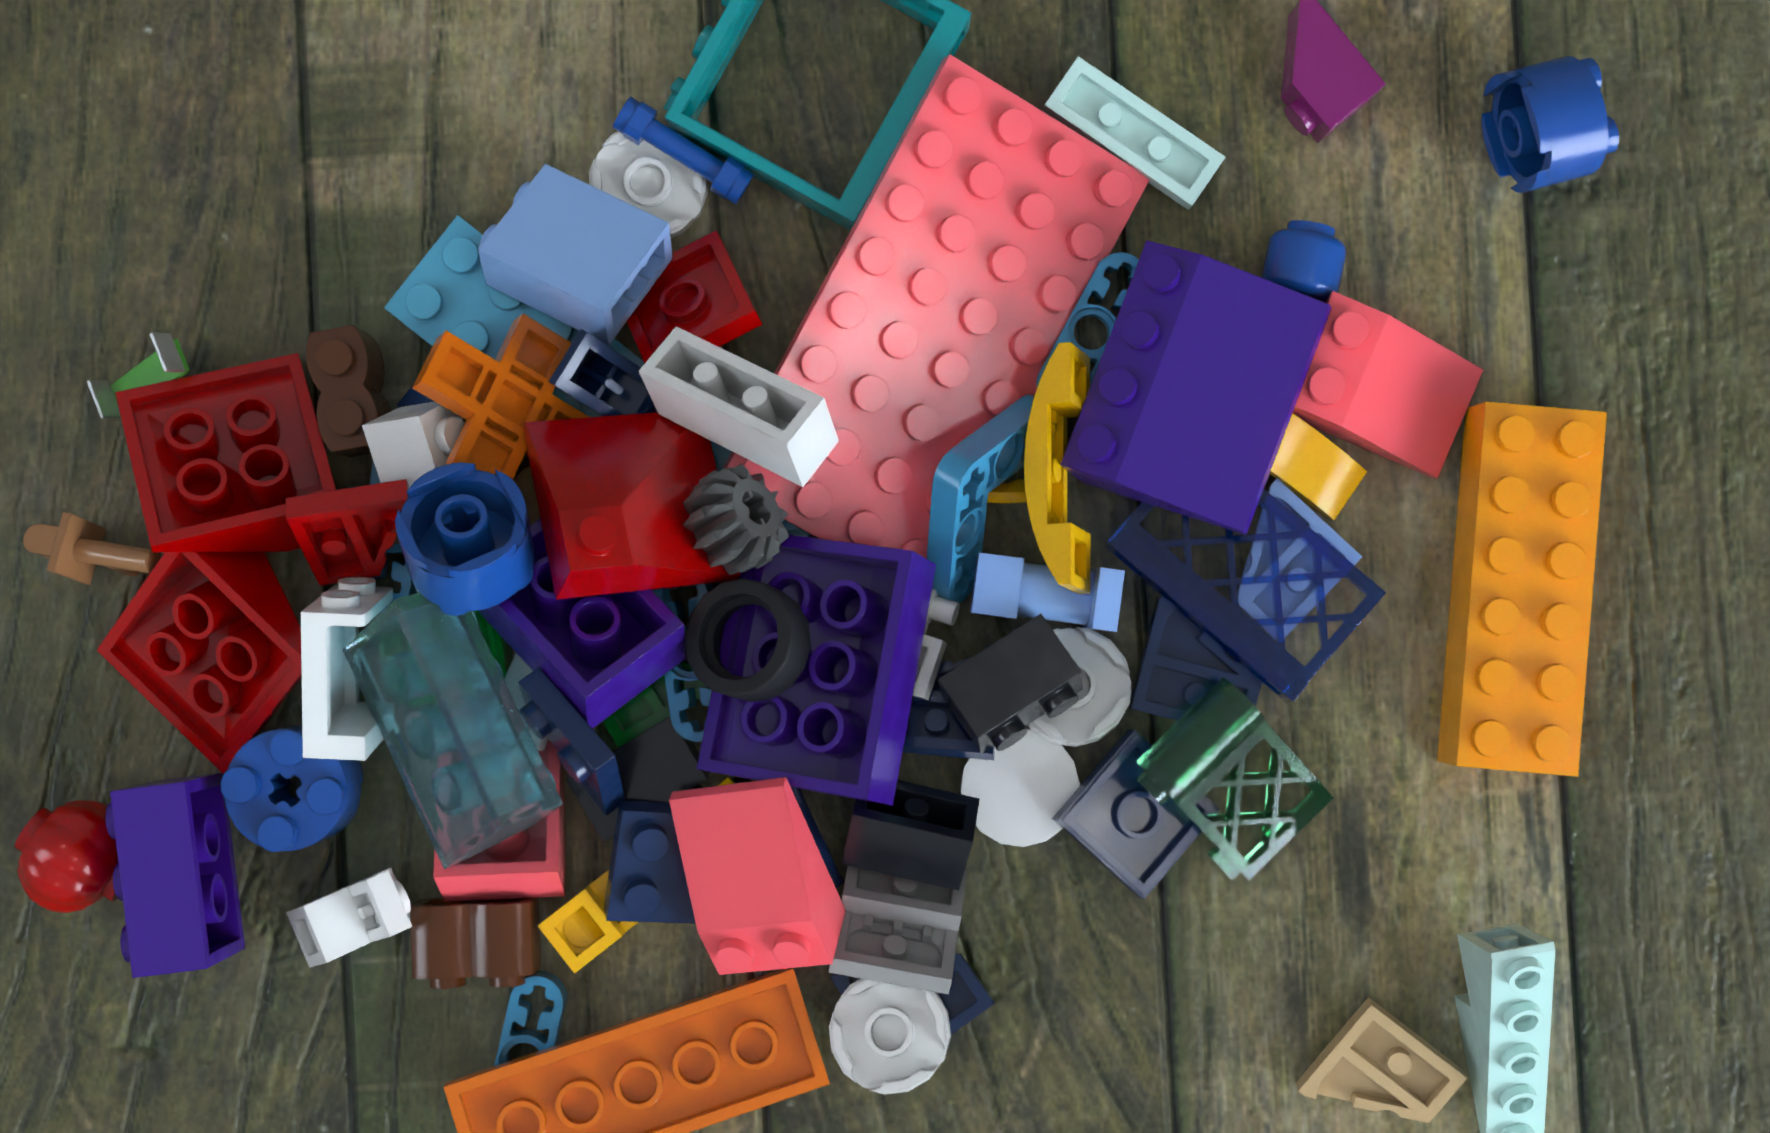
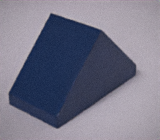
(601, 378)

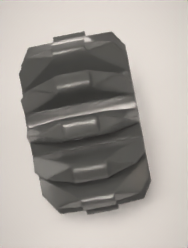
(735, 519)

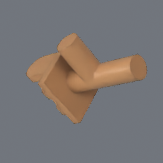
(79, 547)

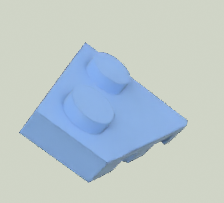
(1293, 558)

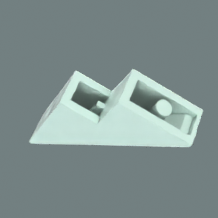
(1507, 1025)

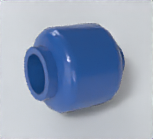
(1305, 259)

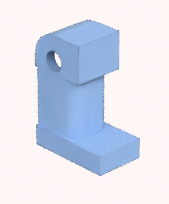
(1016, 588)

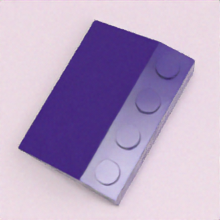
(1195, 387)
(851, 705)

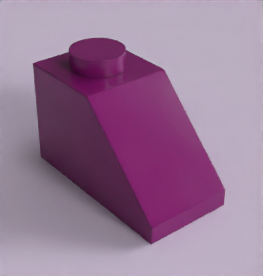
(1323, 73)

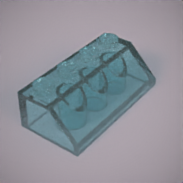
(451, 727)

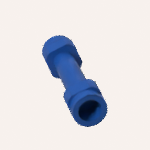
(639, 123)

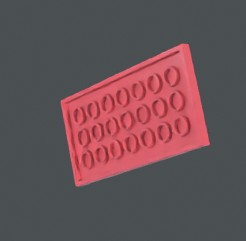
(945, 300)

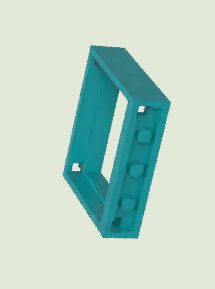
(715, 50)

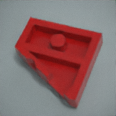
(347, 528)

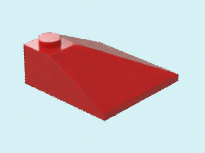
(224, 455)
(615, 503)
(210, 647)

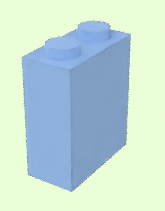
(575, 253)

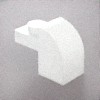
(351, 917)

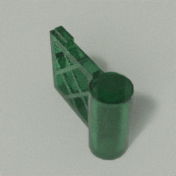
(1198, 756)

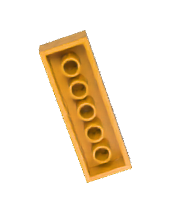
(1522, 588)

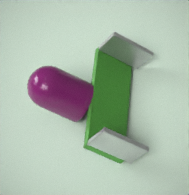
(161, 366)

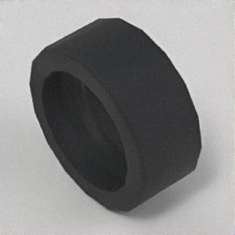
(706, 628)

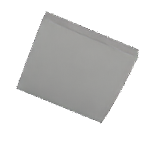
(898, 930)

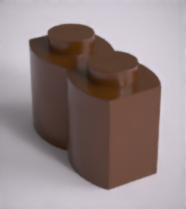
(350, 377)
(475, 940)

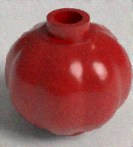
(67, 857)

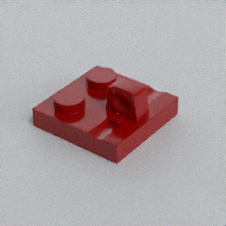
(698, 294)

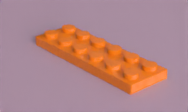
(657, 1070)

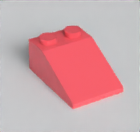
(1386, 387)
(520, 866)
(756, 877)

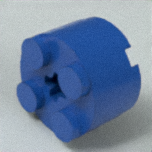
(1548, 123)
(466, 538)
(260, 798)

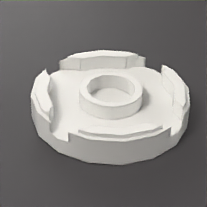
(649, 181)
(1103, 696)
(1021, 790)
(889, 1035)

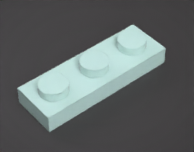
(1134, 132)

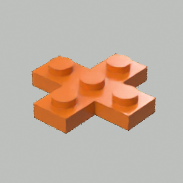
(497, 392)

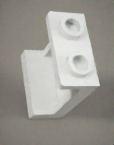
(332, 716)

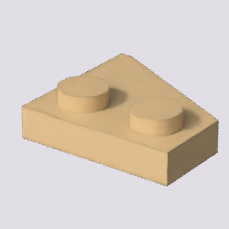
(1383, 1067)

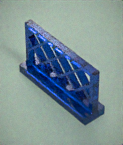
(1222, 618)

